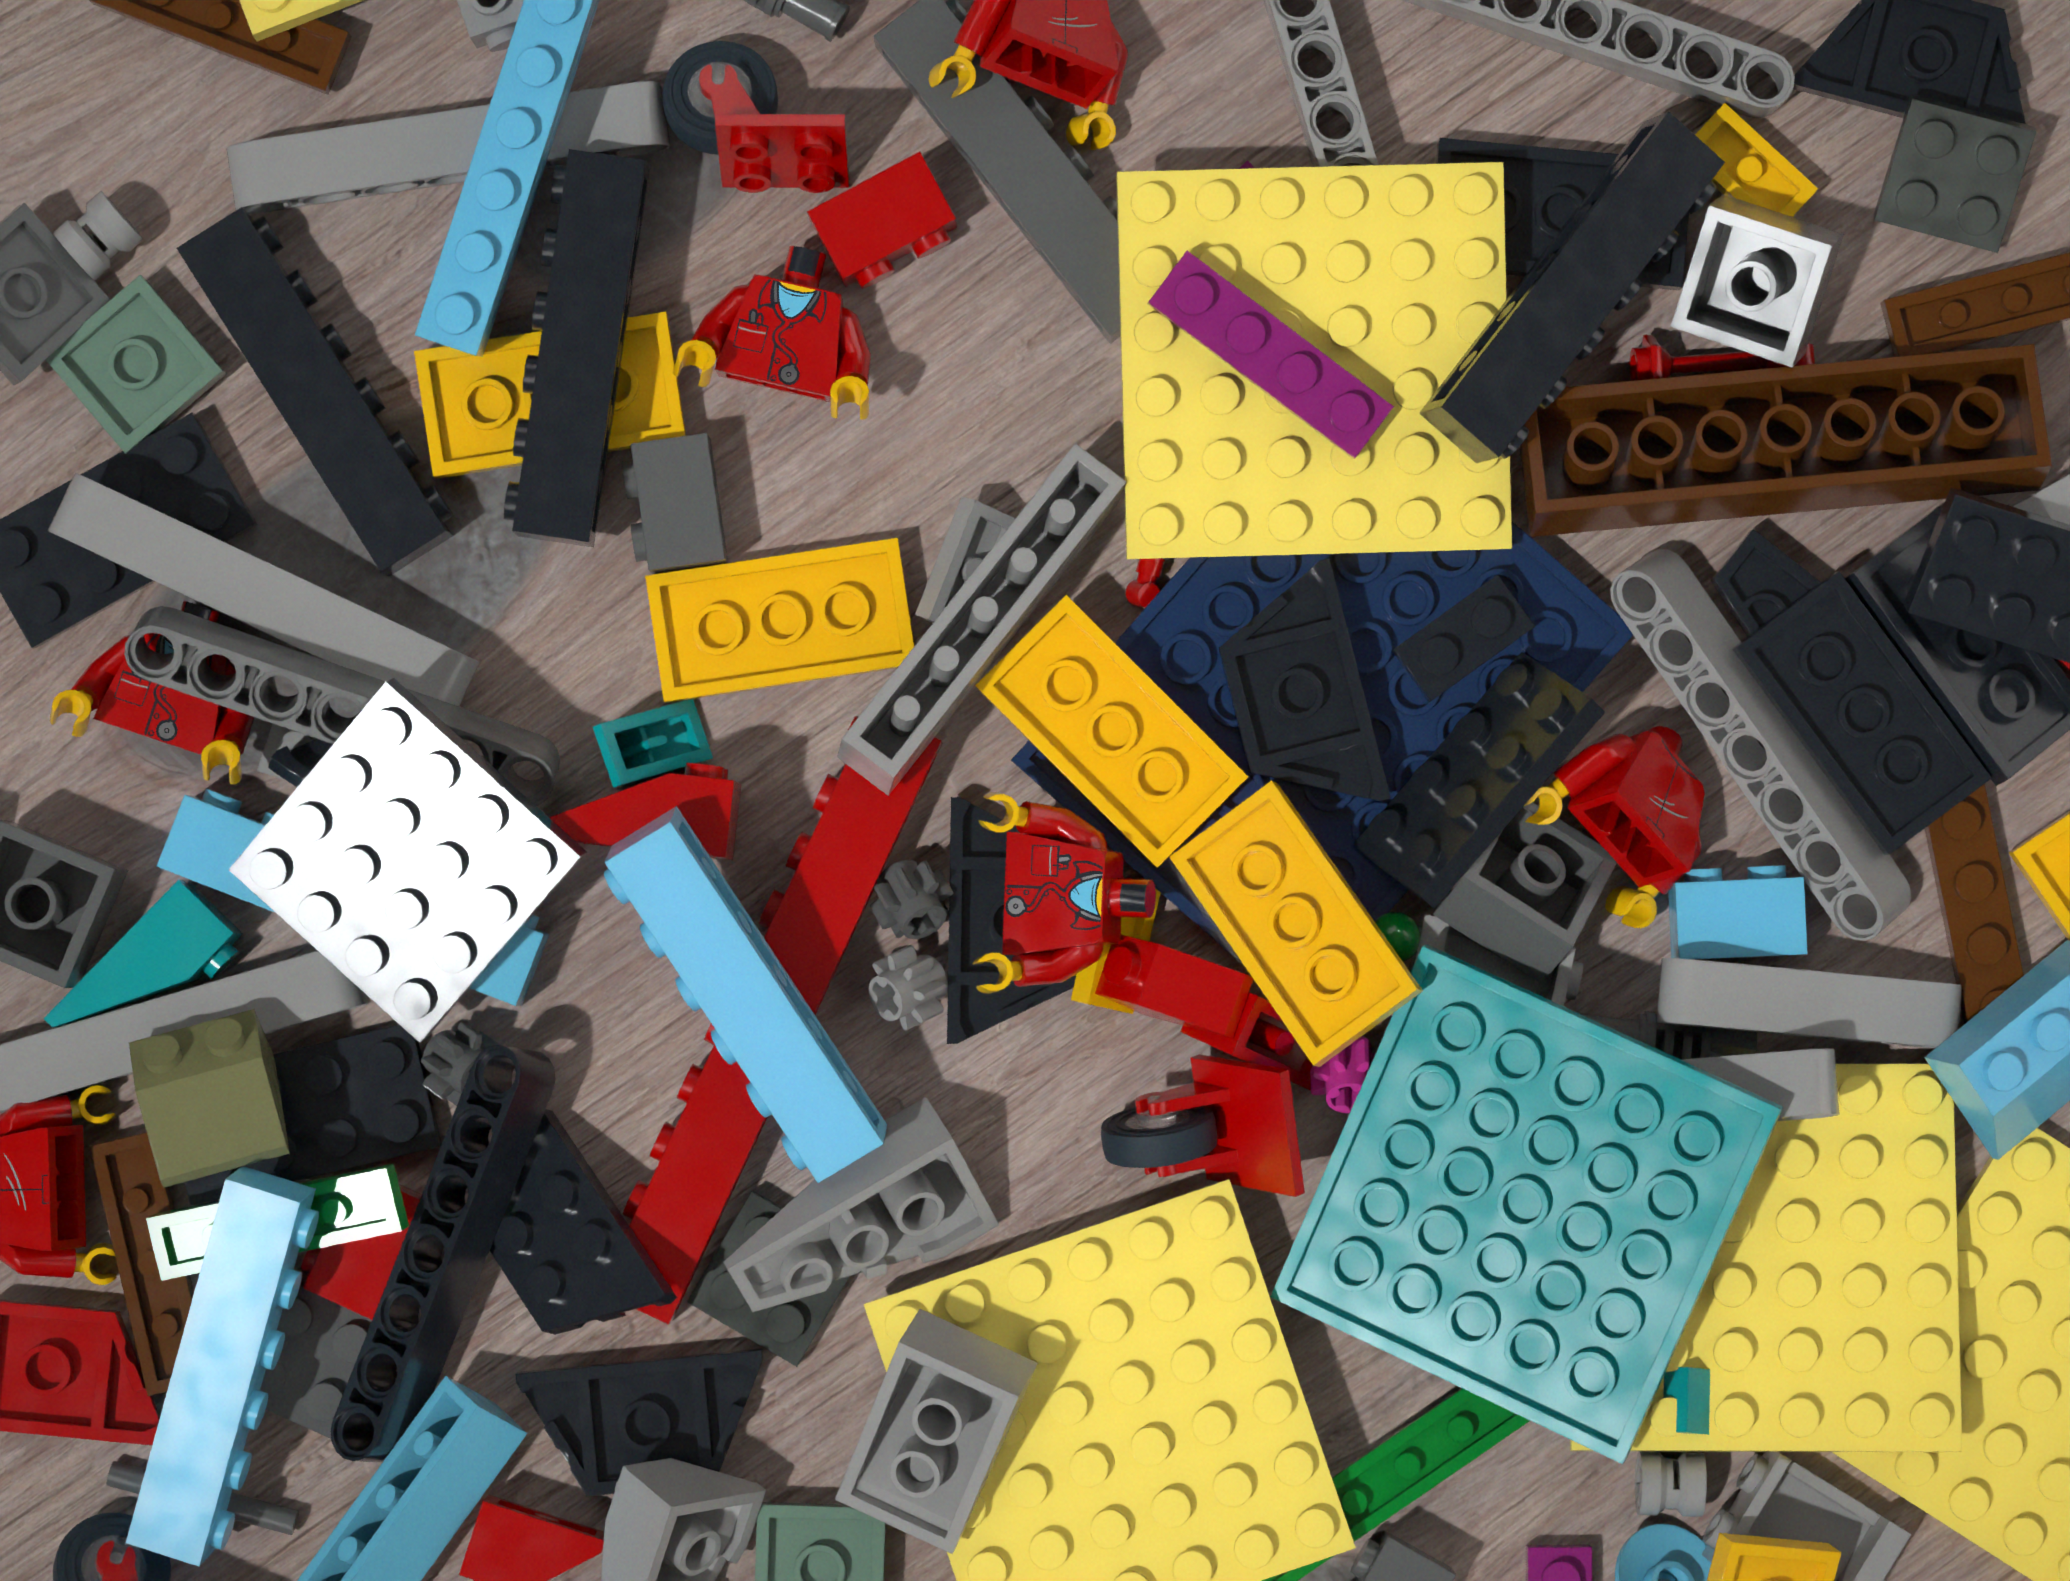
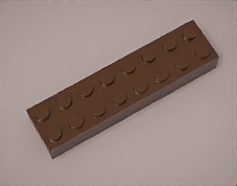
(1786, 440)

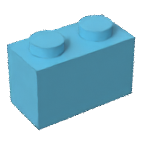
(1737, 916)

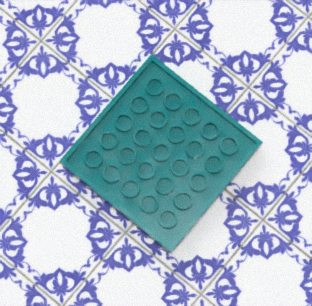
(1526, 1203)

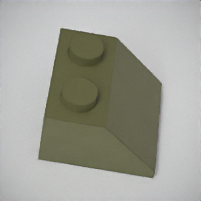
(209, 1097)

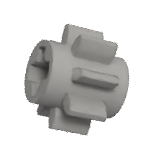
(908, 987)

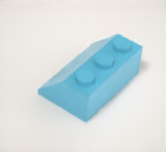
(2012, 1057)

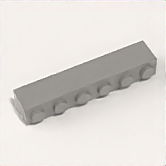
(981, 619)

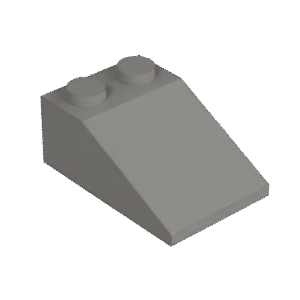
(935, 1430)

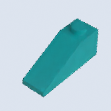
(163, 950)

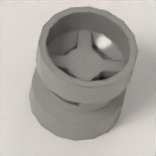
(108, 225)
(1657, 1477)

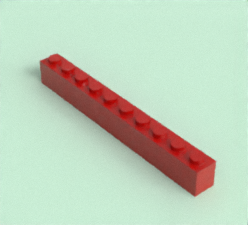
(809, 937)

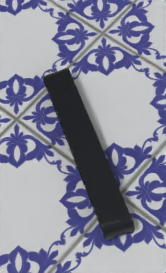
(464, 1232)

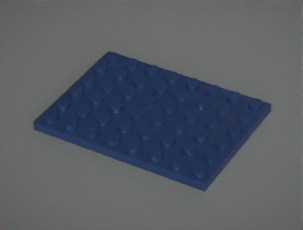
(1383, 604)

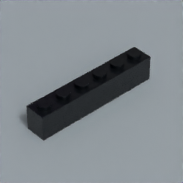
(1573, 289)
(579, 348)
(315, 390)

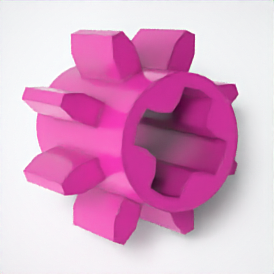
(1343, 1075)

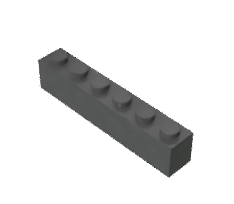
(1014, 158)

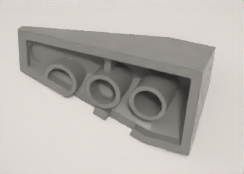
(880, 1210)
(677, 1522)

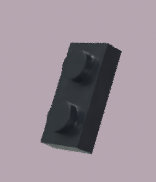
(1463, 638)

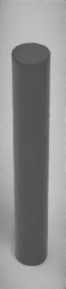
(245, 1508)

